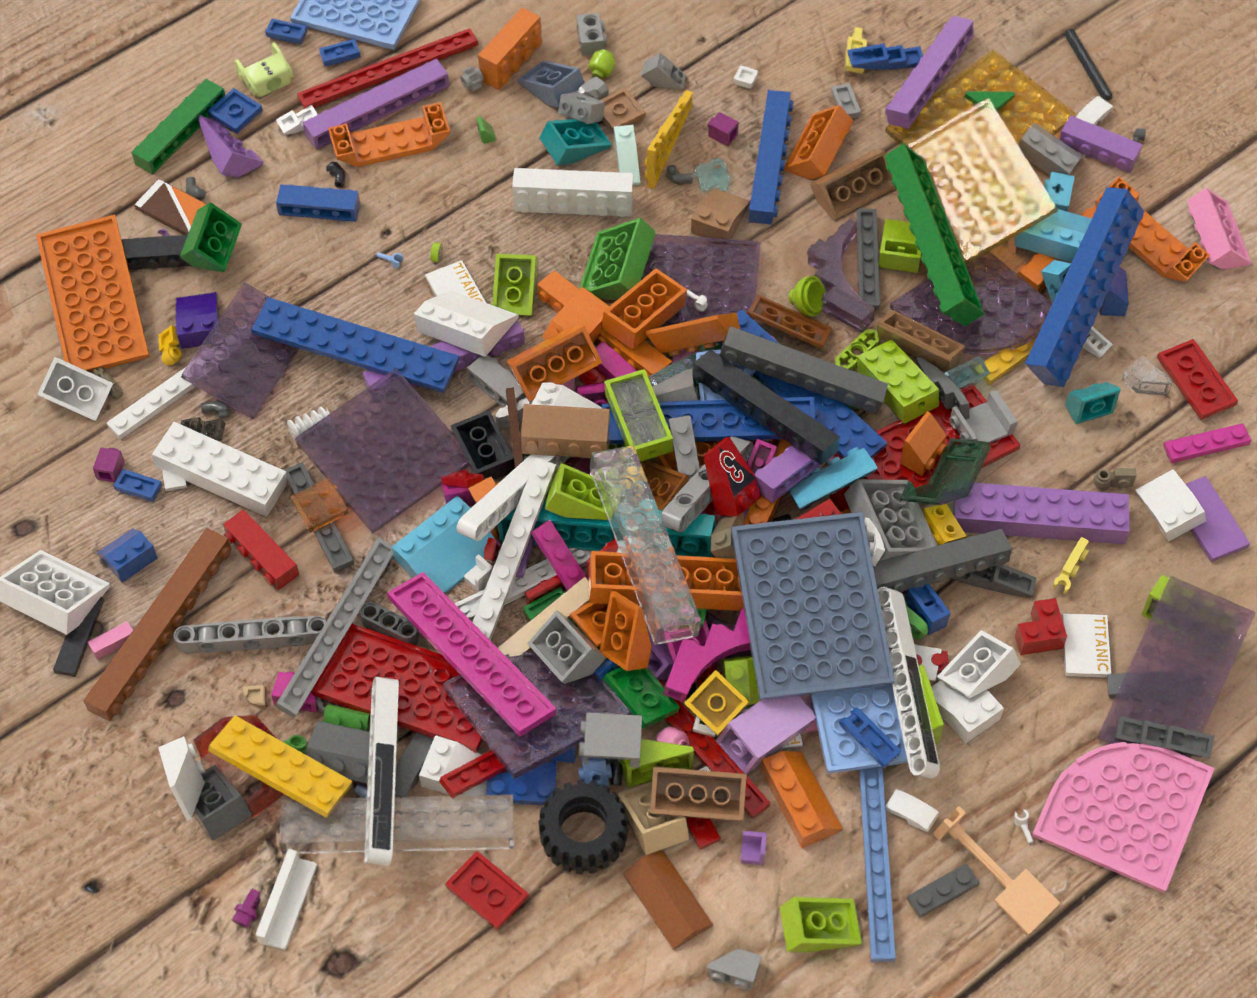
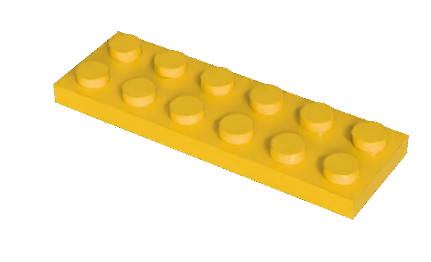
(280, 766)

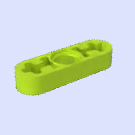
(858, 343)

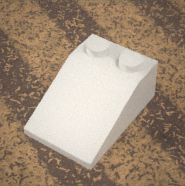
(75, 388)
(559, 395)
(1171, 505)
(980, 665)
(965, 714)
(443, 758)
(183, 773)

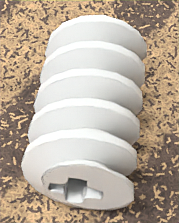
(300, 426)

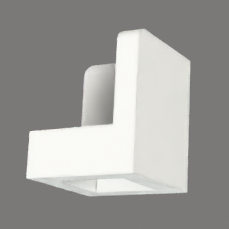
(479, 574)

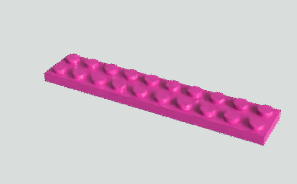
(472, 654)

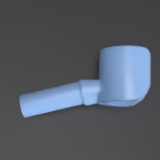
(396, 256)

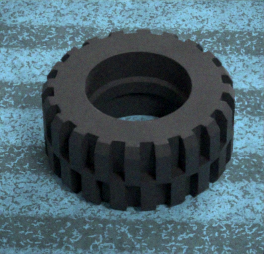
(579, 799)

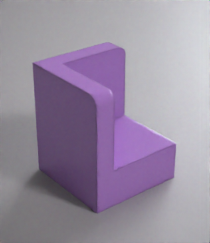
(753, 848)

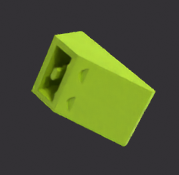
(899, 247)

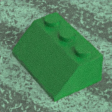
(211, 239)

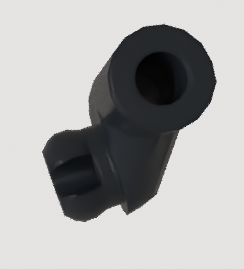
(616, 770)

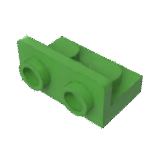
(346, 717)

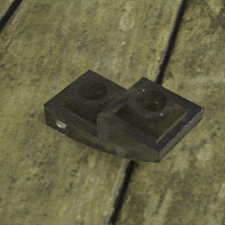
(212, 428)

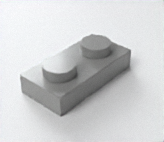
(846, 99)

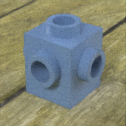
(596, 771)

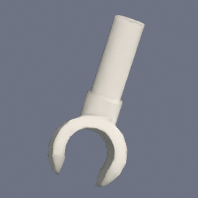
(700, 303)
(1022, 822)

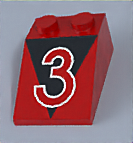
(730, 479)

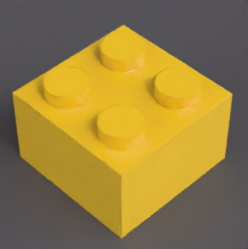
(717, 703)

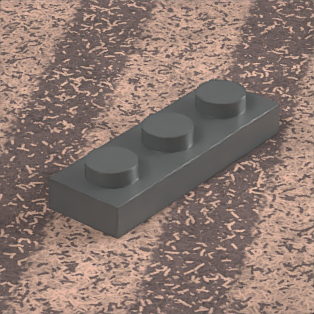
(942, 890)

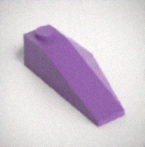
(228, 151)

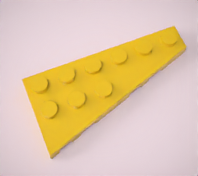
(664, 142)

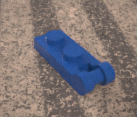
(870, 737)

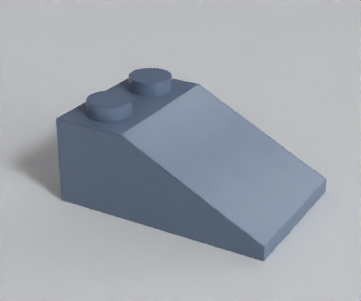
(551, 80)

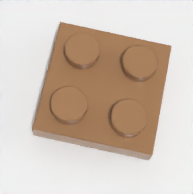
(621, 109)

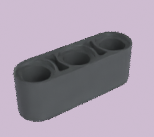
(383, 617)

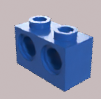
(928, 607)

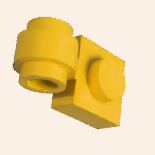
(167, 345)

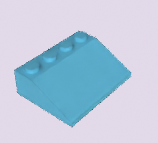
(1055, 236)
(832, 478)
(439, 549)

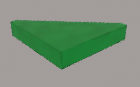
(998, 99)

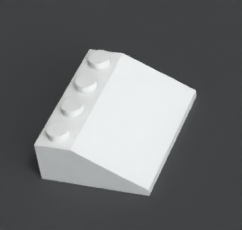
(464, 322)
(51, 591)

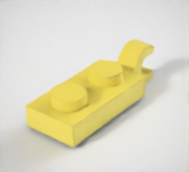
(854, 42)
(1071, 567)

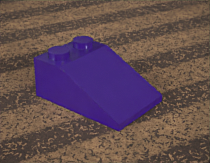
(196, 318)

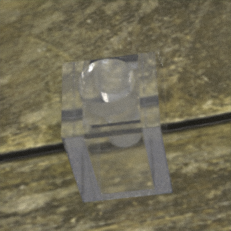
(1146, 378)

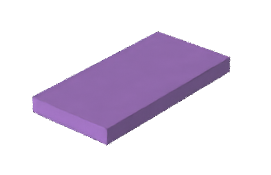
(1220, 532)

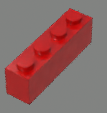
(261, 550)

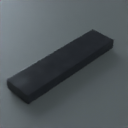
(76, 643)

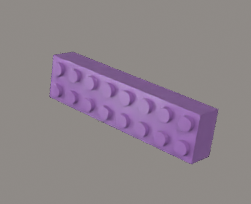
(1044, 513)

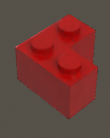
(1045, 631)

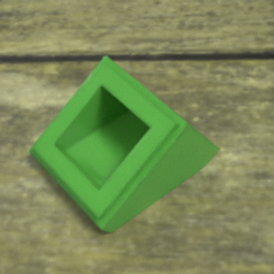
(485, 130)

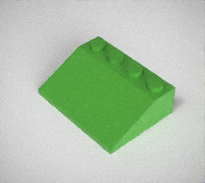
(618, 259)

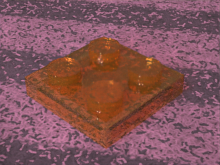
(319, 505)

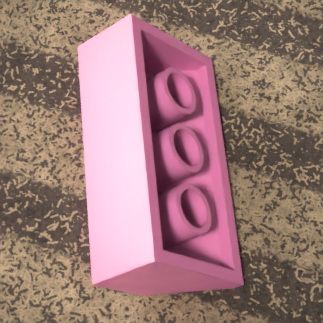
(1218, 230)

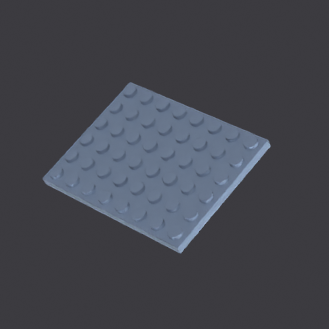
(811, 606)

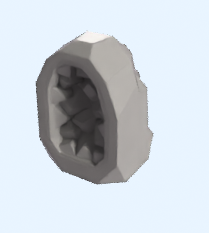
(594, 88)

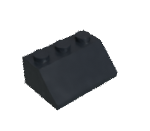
(484, 446)

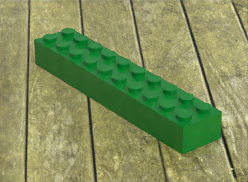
(933, 235)

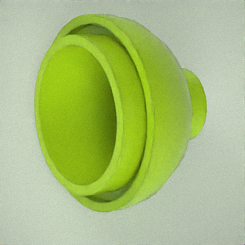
(808, 296)

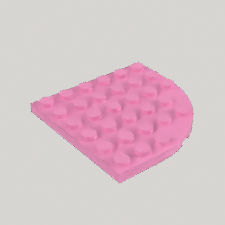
(1126, 809)

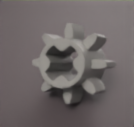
(471, 78)

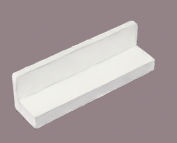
(285, 901)

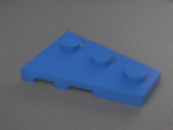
(528, 788)

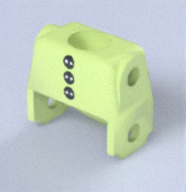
(266, 74)

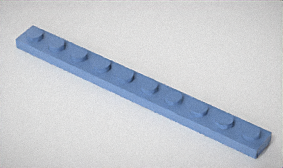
(877, 865)

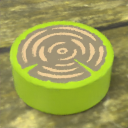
(436, 252)

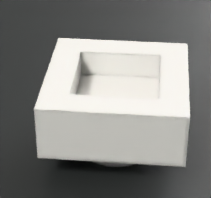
(745, 77)

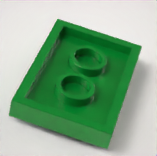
(641, 694)

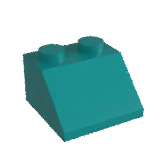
(1092, 402)

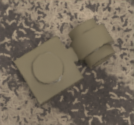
(1118, 478)

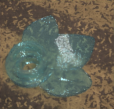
(710, 176)

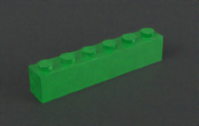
(176, 127)

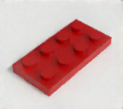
(1197, 379)

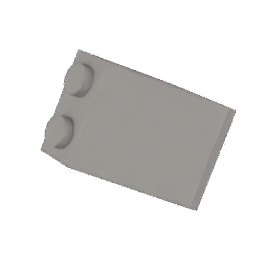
(678, 388)

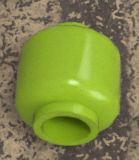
(602, 64)

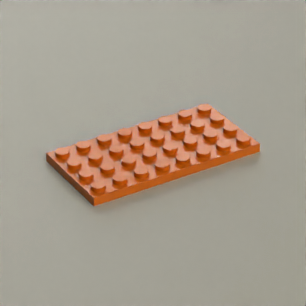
(92, 294)

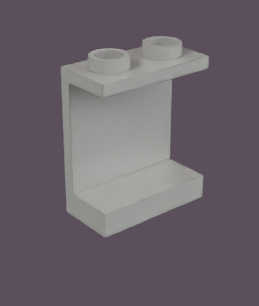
(986, 422)
(611, 737)

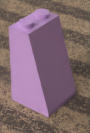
(764, 730)

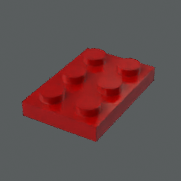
(487, 890)

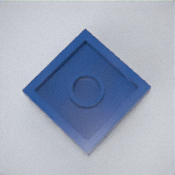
(235, 110)

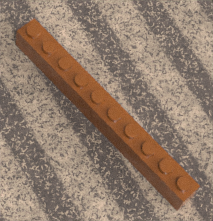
(157, 625)

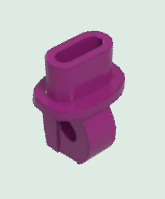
(246, 912)

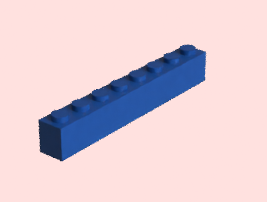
(769, 157)

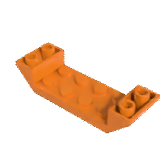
(391, 140)
(1160, 247)

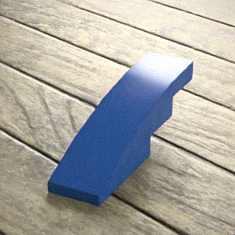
(884, 58)

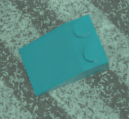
(573, 140)

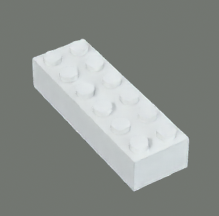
(573, 192)
(220, 469)

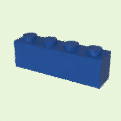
(318, 202)

